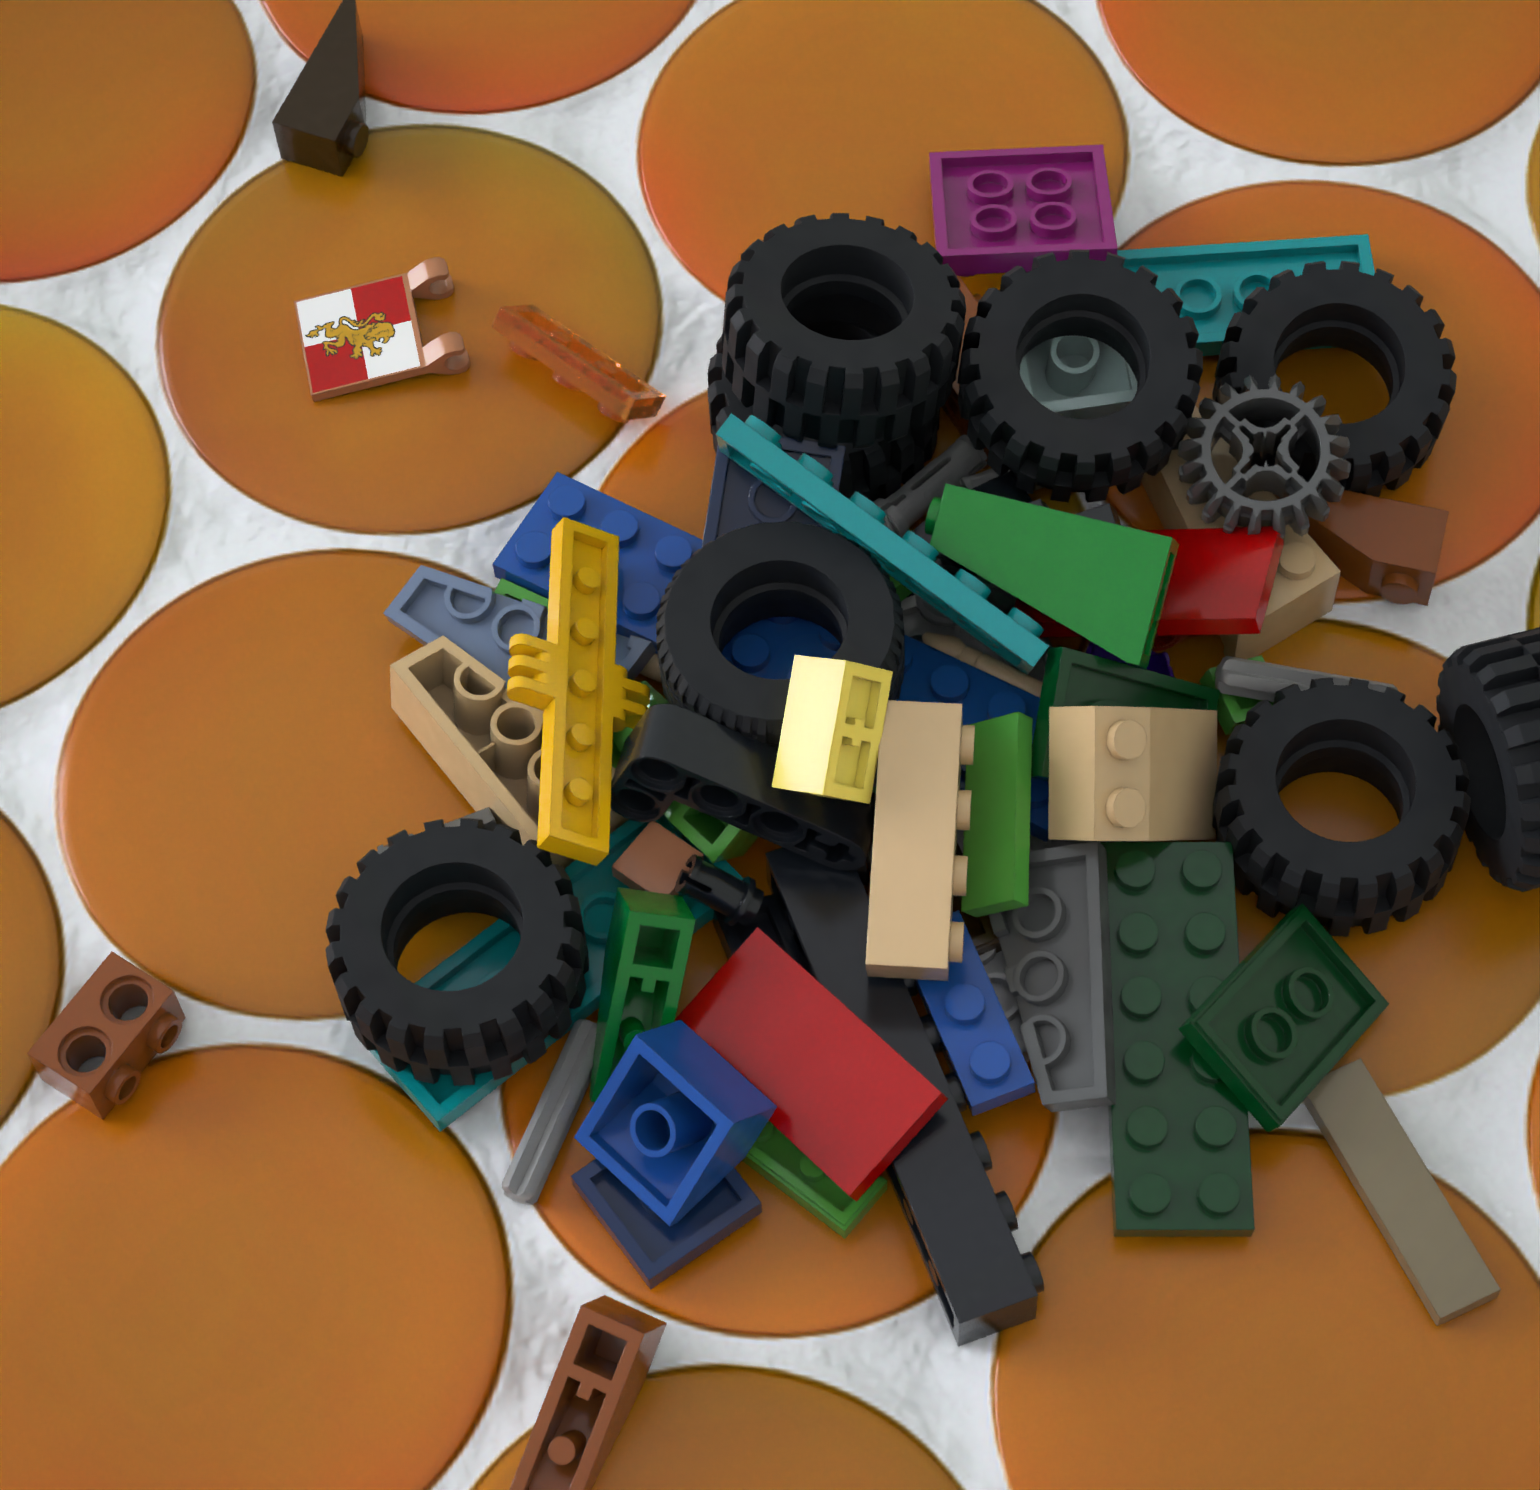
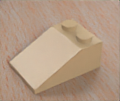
(1131, 773)

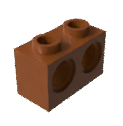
(93, 1028)

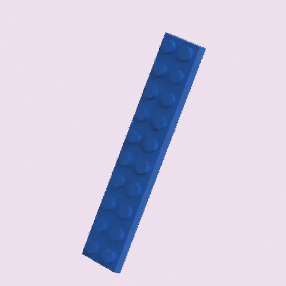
(766, 649)

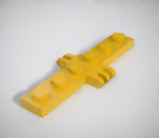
(578, 690)

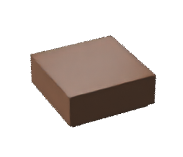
(654, 860)

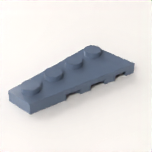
(484, 621)

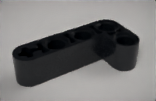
(730, 777)

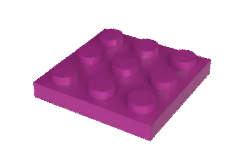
(1019, 204)

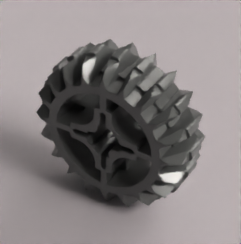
(1231, 423)

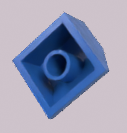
(673, 1119)

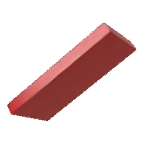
(1215, 584)
(833, 1079)

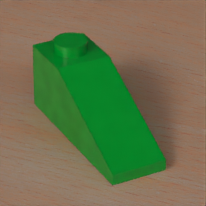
(640, 973)

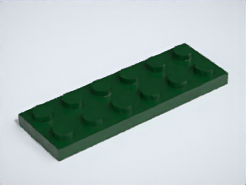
(1175, 1124)

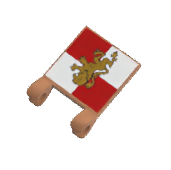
(374, 335)

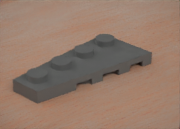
(1063, 975)

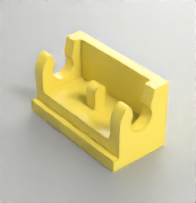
(832, 728)

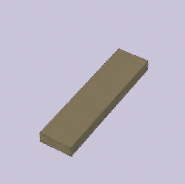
(1400, 1193)

